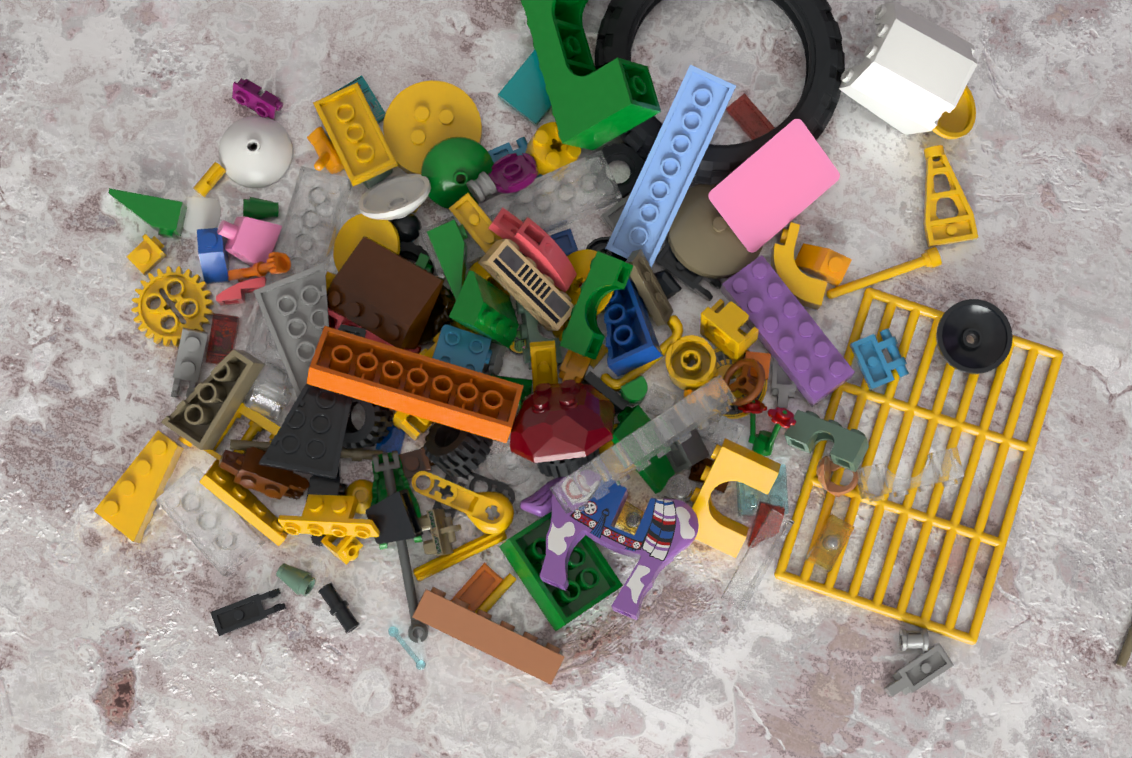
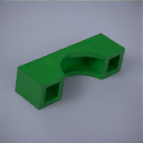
(582, 331)

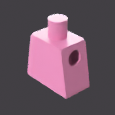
(250, 238)

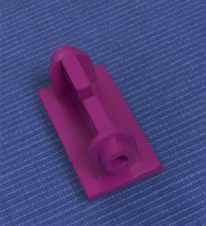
(247, 93)

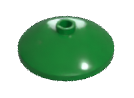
(449, 160)

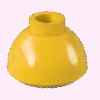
(363, 492)

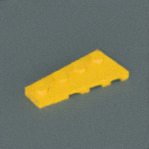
(243, 502)

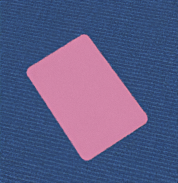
(774, 185)

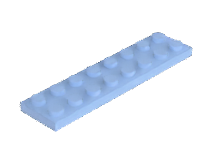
(671, 164)

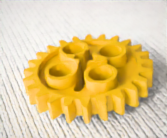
(154, 319)

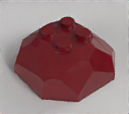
(561, 422)

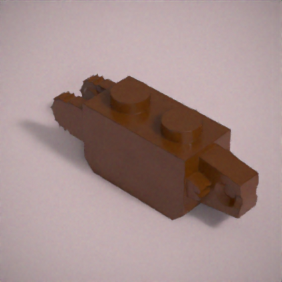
(264, 479)

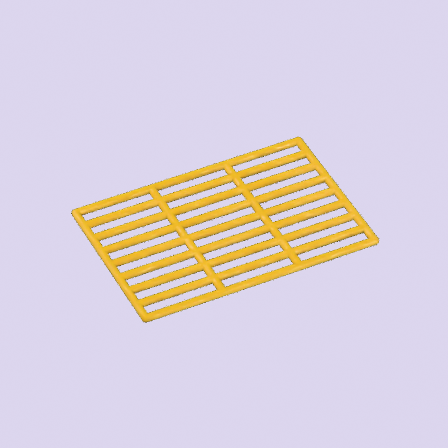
(905, 510)

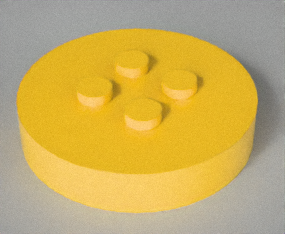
(424, 117)

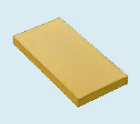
(355, 134)

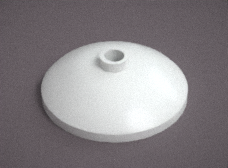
(263, 165)
(395, 197)

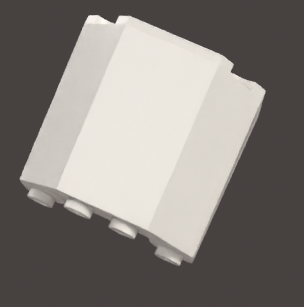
(910, 70)

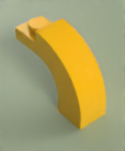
(806, 289)

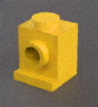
(346, 550)

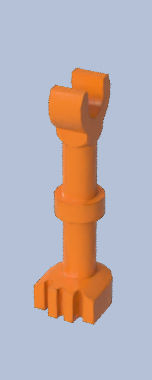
(276, 264)

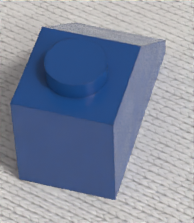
(213, 255)

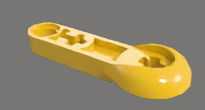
(471, 503)

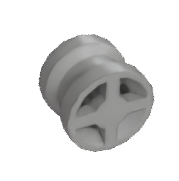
(481, 187)

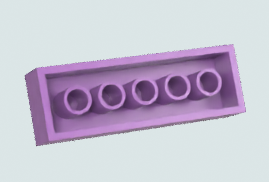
(788, 331)

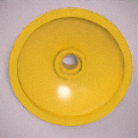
(959, 120)

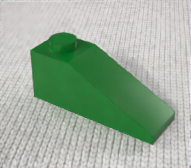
(161, 214)
(451, 251)

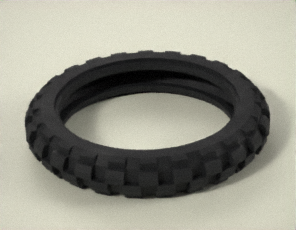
(818, 101)

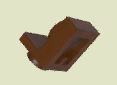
(415, 461)

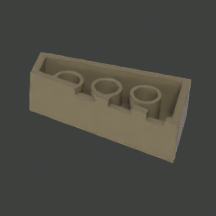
(215, 400)

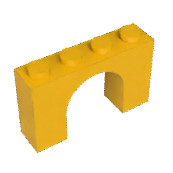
(730, 463)

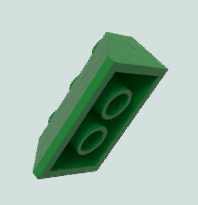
(485, 310)

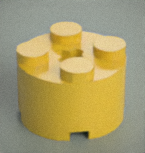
(549, 151)
(681, 354)

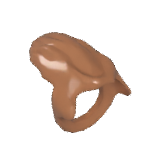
(824, 470)

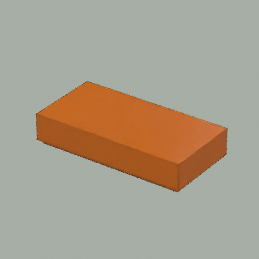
(478, 587)

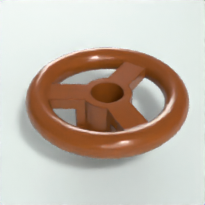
(745, 382)

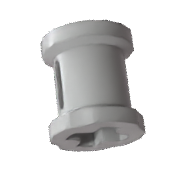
(913, 639)

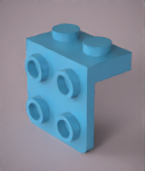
(462, 348)

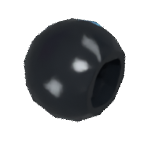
(408, 228)

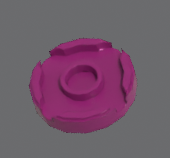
(513, 172)

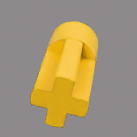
(209, 179)

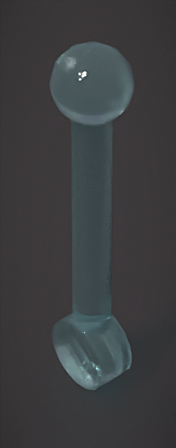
(420, 664)

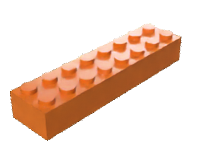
(414, 384)

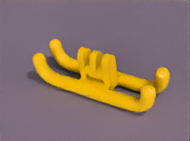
(677, 330)

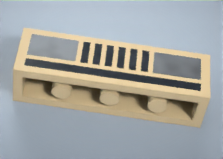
(527, 284)

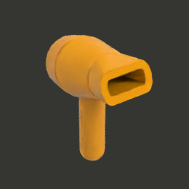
(326, 152)

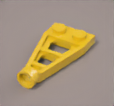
(952, 229)

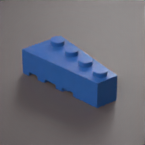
(629, 331)

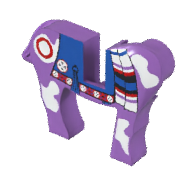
(661, 535)

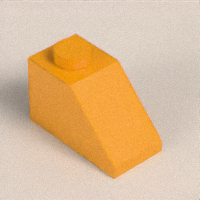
(823, 263)

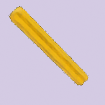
(460, 554)

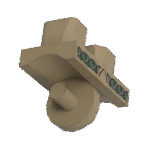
(441, 530)

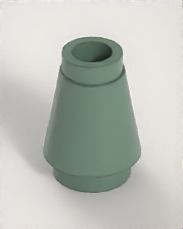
(298, 580)

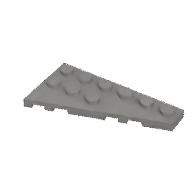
(296, 317)

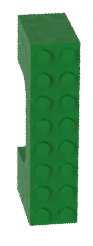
(586, 102)

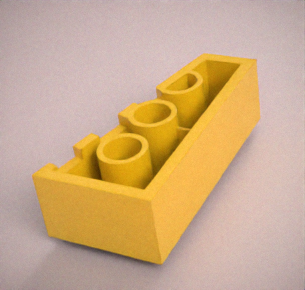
(132, 498)

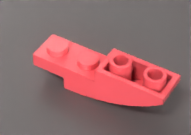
(537, 246)

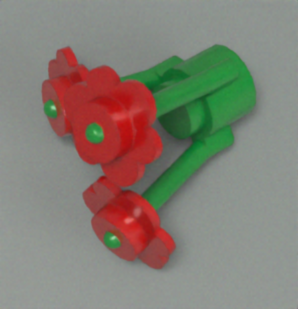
(765, 440)

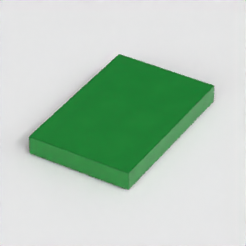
(660, 470)

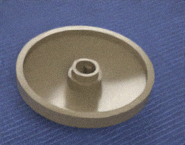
(704, 239)

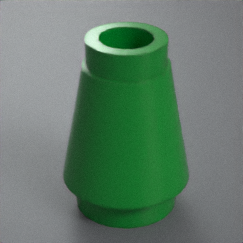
(259, 208)

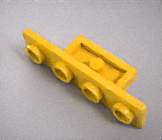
(330, 517)

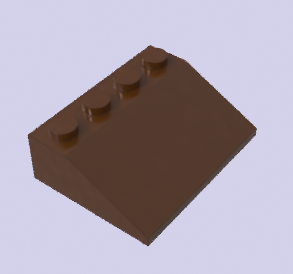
(384, 294)

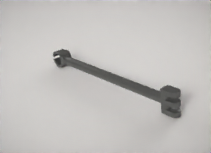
(387, 468)

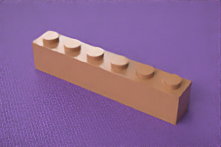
(488, 636)

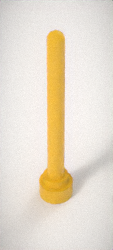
(930, 258)

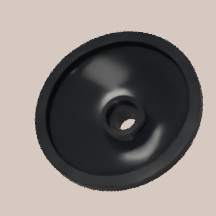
(988, 328)

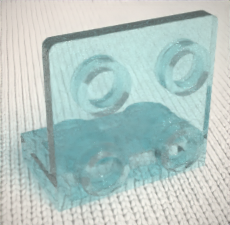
(749, 497)

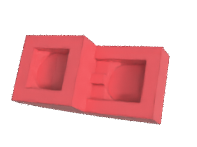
(236, 293)

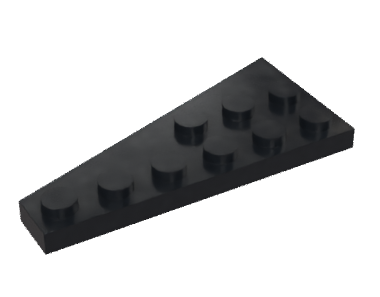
(313, 430)

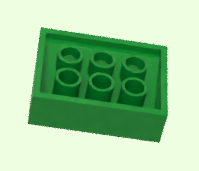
(588, 573)

